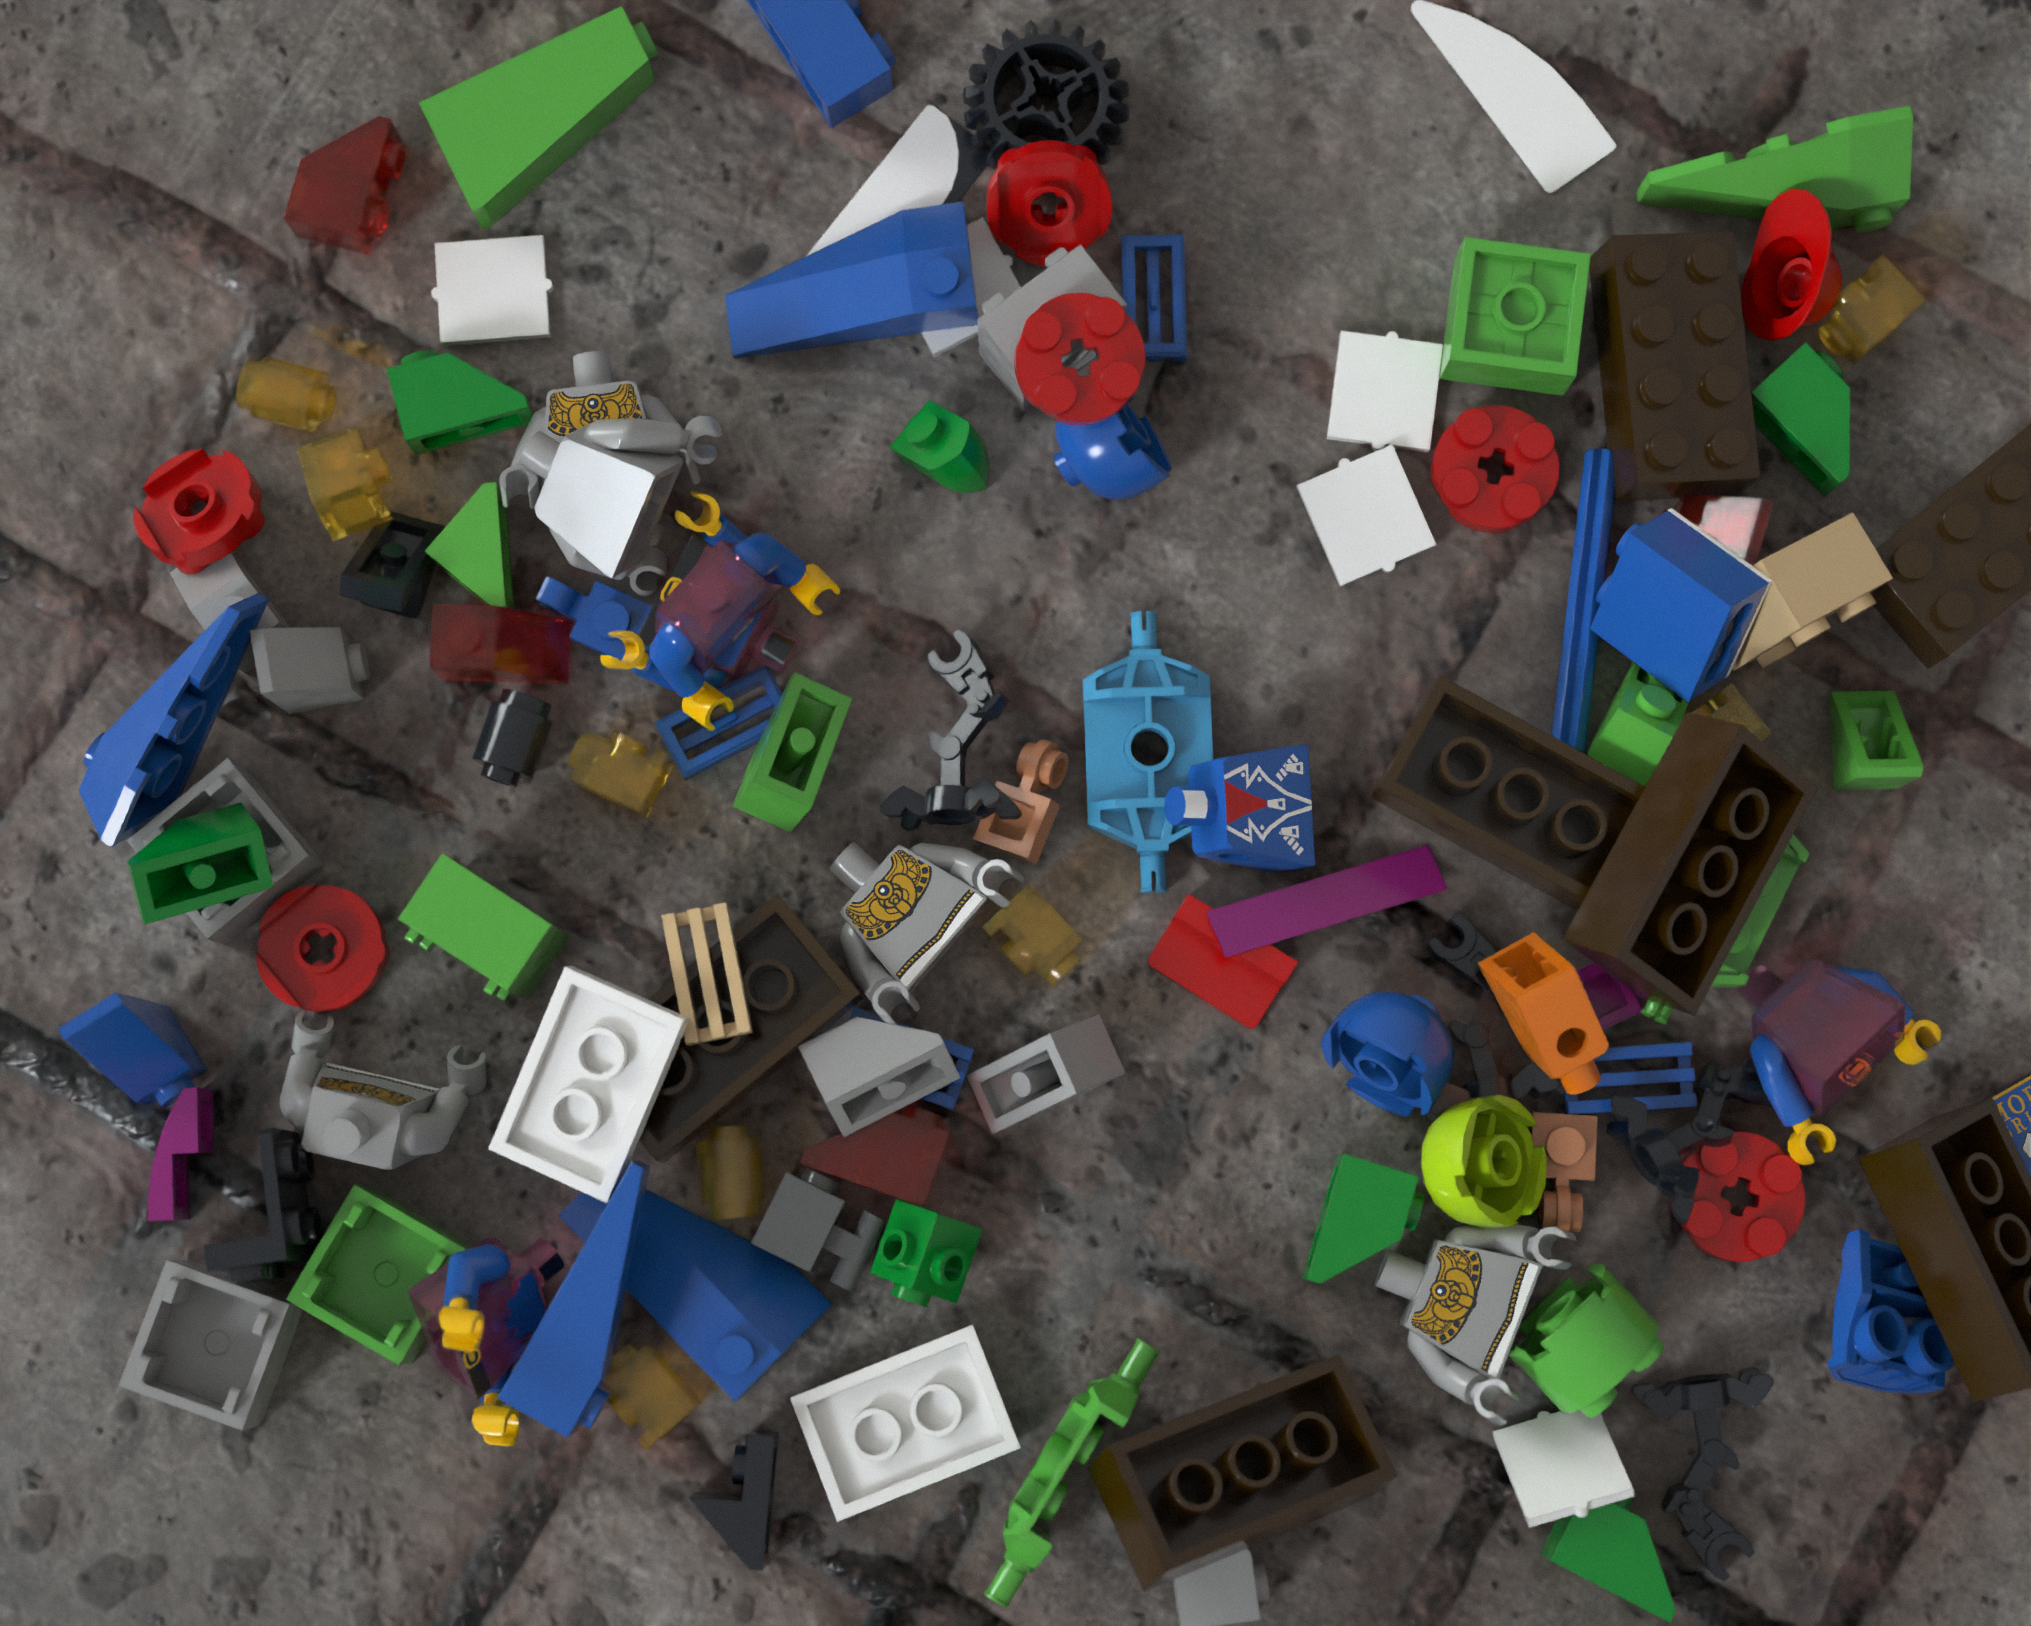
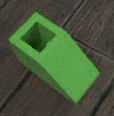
(1638, 725)

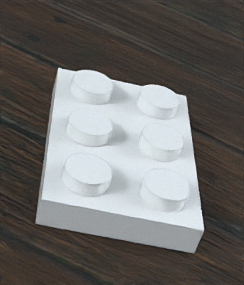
(589, 1083)
(905, 1422)

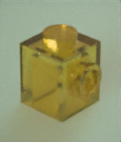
(346, 482)

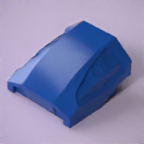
(1883, 1324)

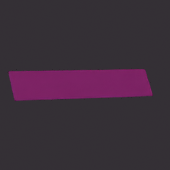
(1326, 901)

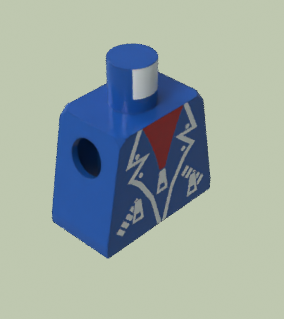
(1249, 809)

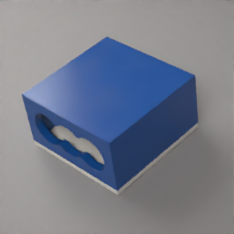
(1679, 603)

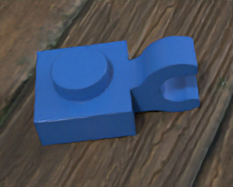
(595, 615)

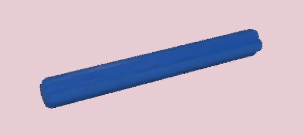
(1586, 579)

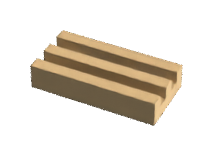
(695, 919)

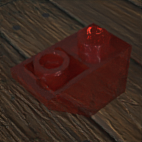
(344, 187)

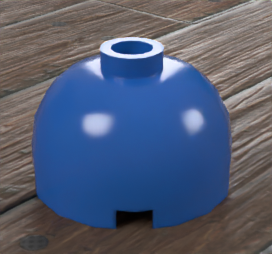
(1113, 456)
(1393, 1049)

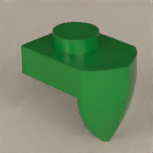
(944, 449)

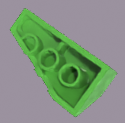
(1854, 170)

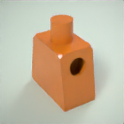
(1548, 1011)

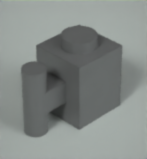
(805, 1222)

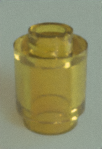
(286, 393)
(730, 1173)

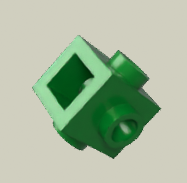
(925, 1254)

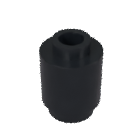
(513, 738)

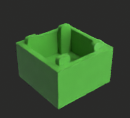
(1515, 316)
(482, 929)
(368, 1265)

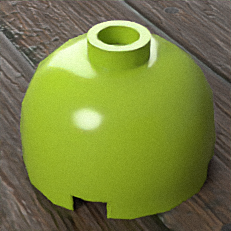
(1484, 1162)

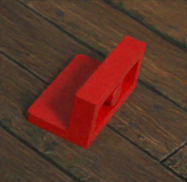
(1236, 984)

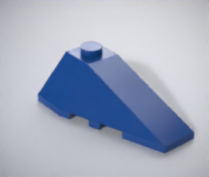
(874, 284)
(156, 743)
(711, 1290)
(575, 1342)

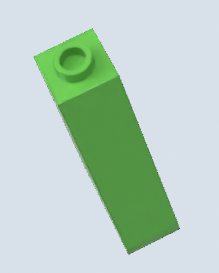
(538, 109)

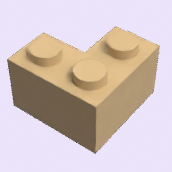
(1811, 581)

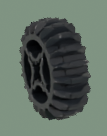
(1024, 57)

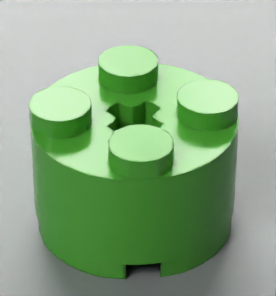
(1586, 1341)

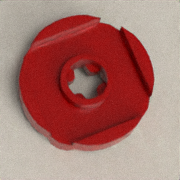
(1044, 168)
(1100, 327)
(1525, 448)
(201, 539)
(284, 946)
(1776, 1206)

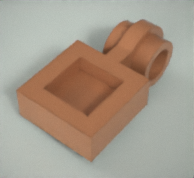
(1040, 767)
(1570, 1155)

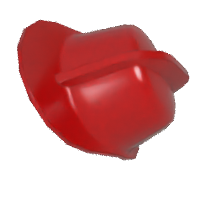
(1791, 269)

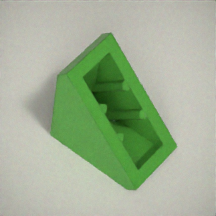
(477, 548)
(1871, 742)

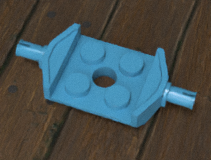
(1133, 698)

